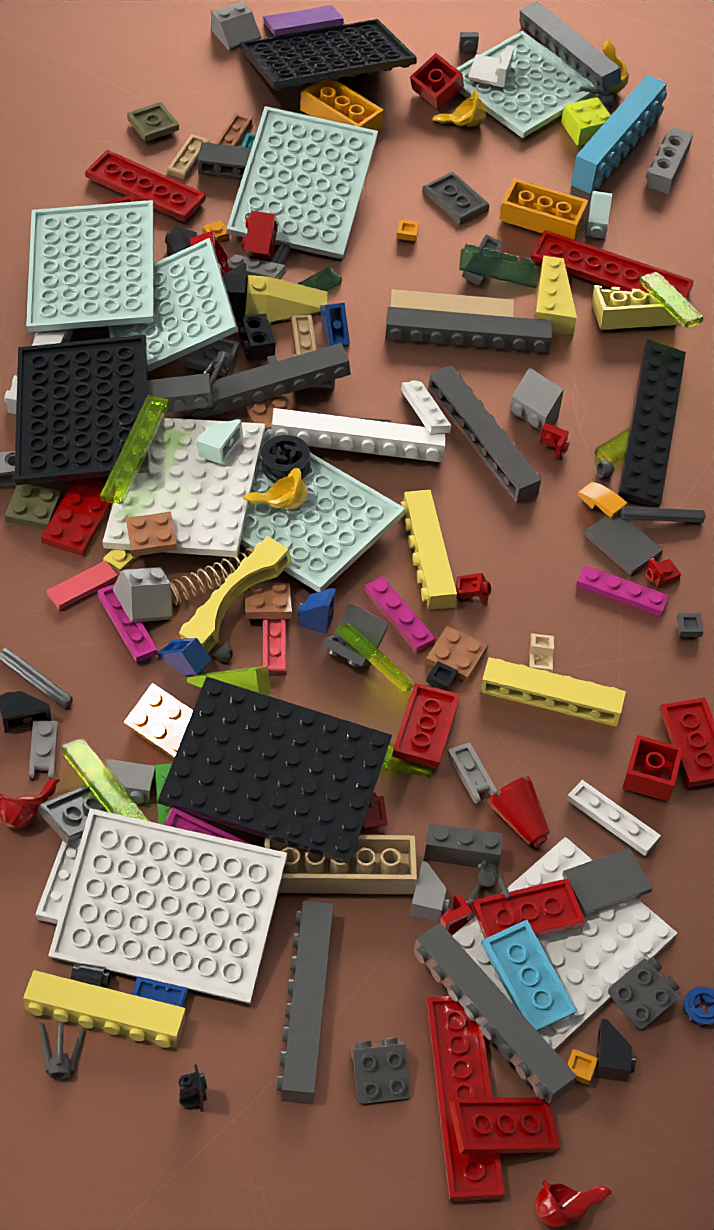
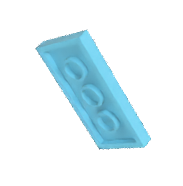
(528, 976)

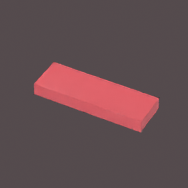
(82, 585)
(274, 646)

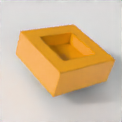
(218, 228)
(407, 230)
(582, 1066)

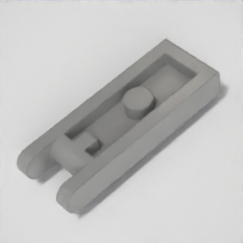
(43, 748)
(471, 771)

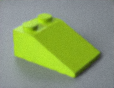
(252, 678)

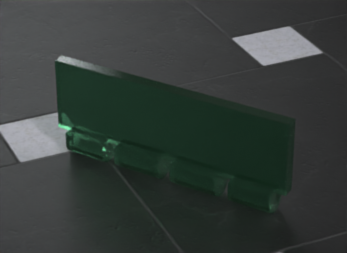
(503, 268)

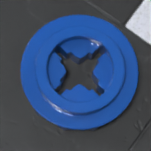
(692, 1002)

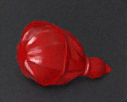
(23, 809)
(561, 1205)

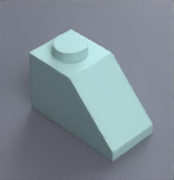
(598, 214)
(219, 440)

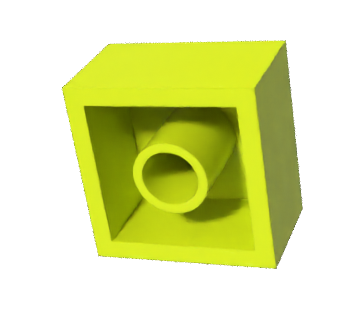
(584, 119)

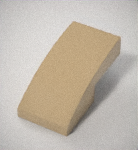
(541, 652)

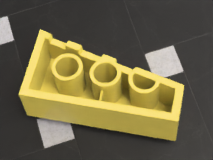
(555, 296)
(629, 309)

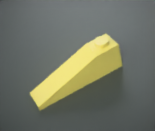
(281, 298)

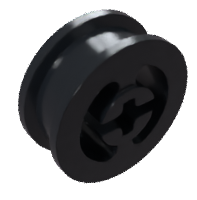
(295, 453)

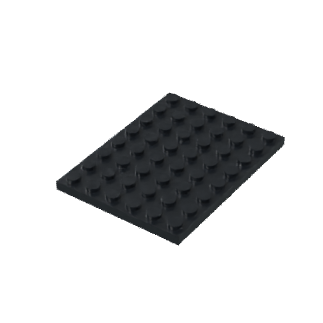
(327, 54)
(77, 407)
(276, 770)

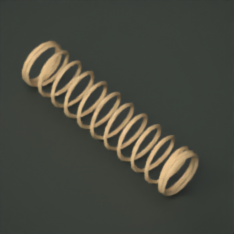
(178, 601)

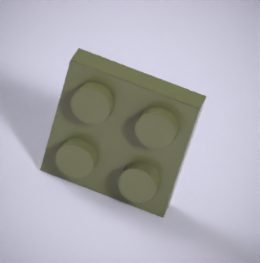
(153, 121)
(32, 506)

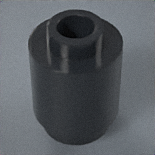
(91, 974)

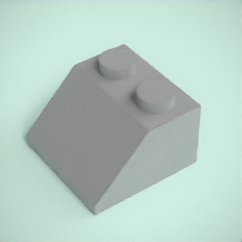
(234, 25)
(537, 400)
(144, 594)

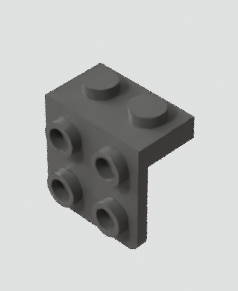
(364, 622)
(644, 991)
(380, 1070)

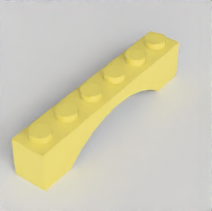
(263, 563)

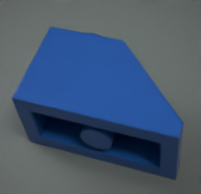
(335, 323)
(318, 610)
(185, 656)

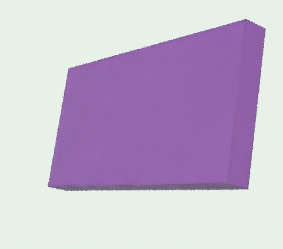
(303, 20)

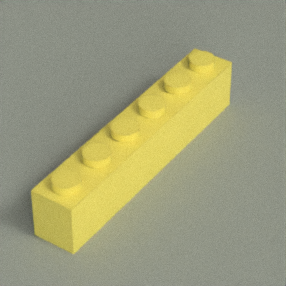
(429, 550)
(552, 691)
(104, 1009)

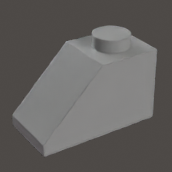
(134, 778)
(429, 895)

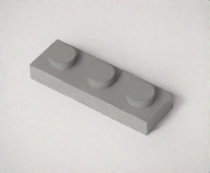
(258, 267)

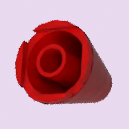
(521, 810)

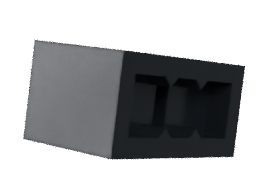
(257, 336)

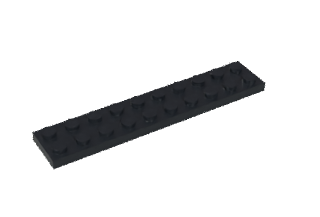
(652, 424)

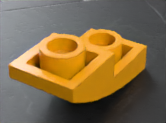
(604, 498)

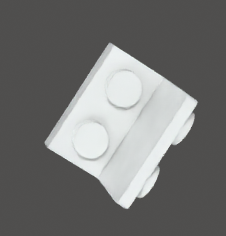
(492, 70)

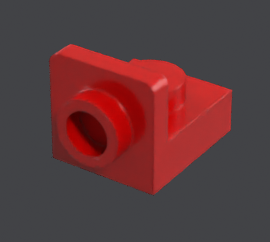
(555, 438)
(662, 572)
(473, 586)
(376, 813)
(458, 916)

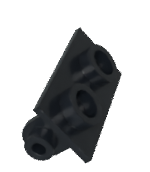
(192, 1089)

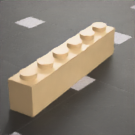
(452, 303)

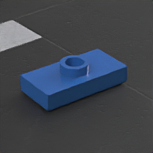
(160, 991)

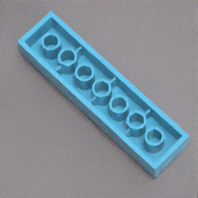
(619, 134)

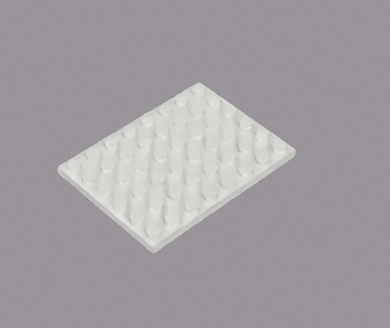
(200, 493)
(169, 905)
(583, 957)

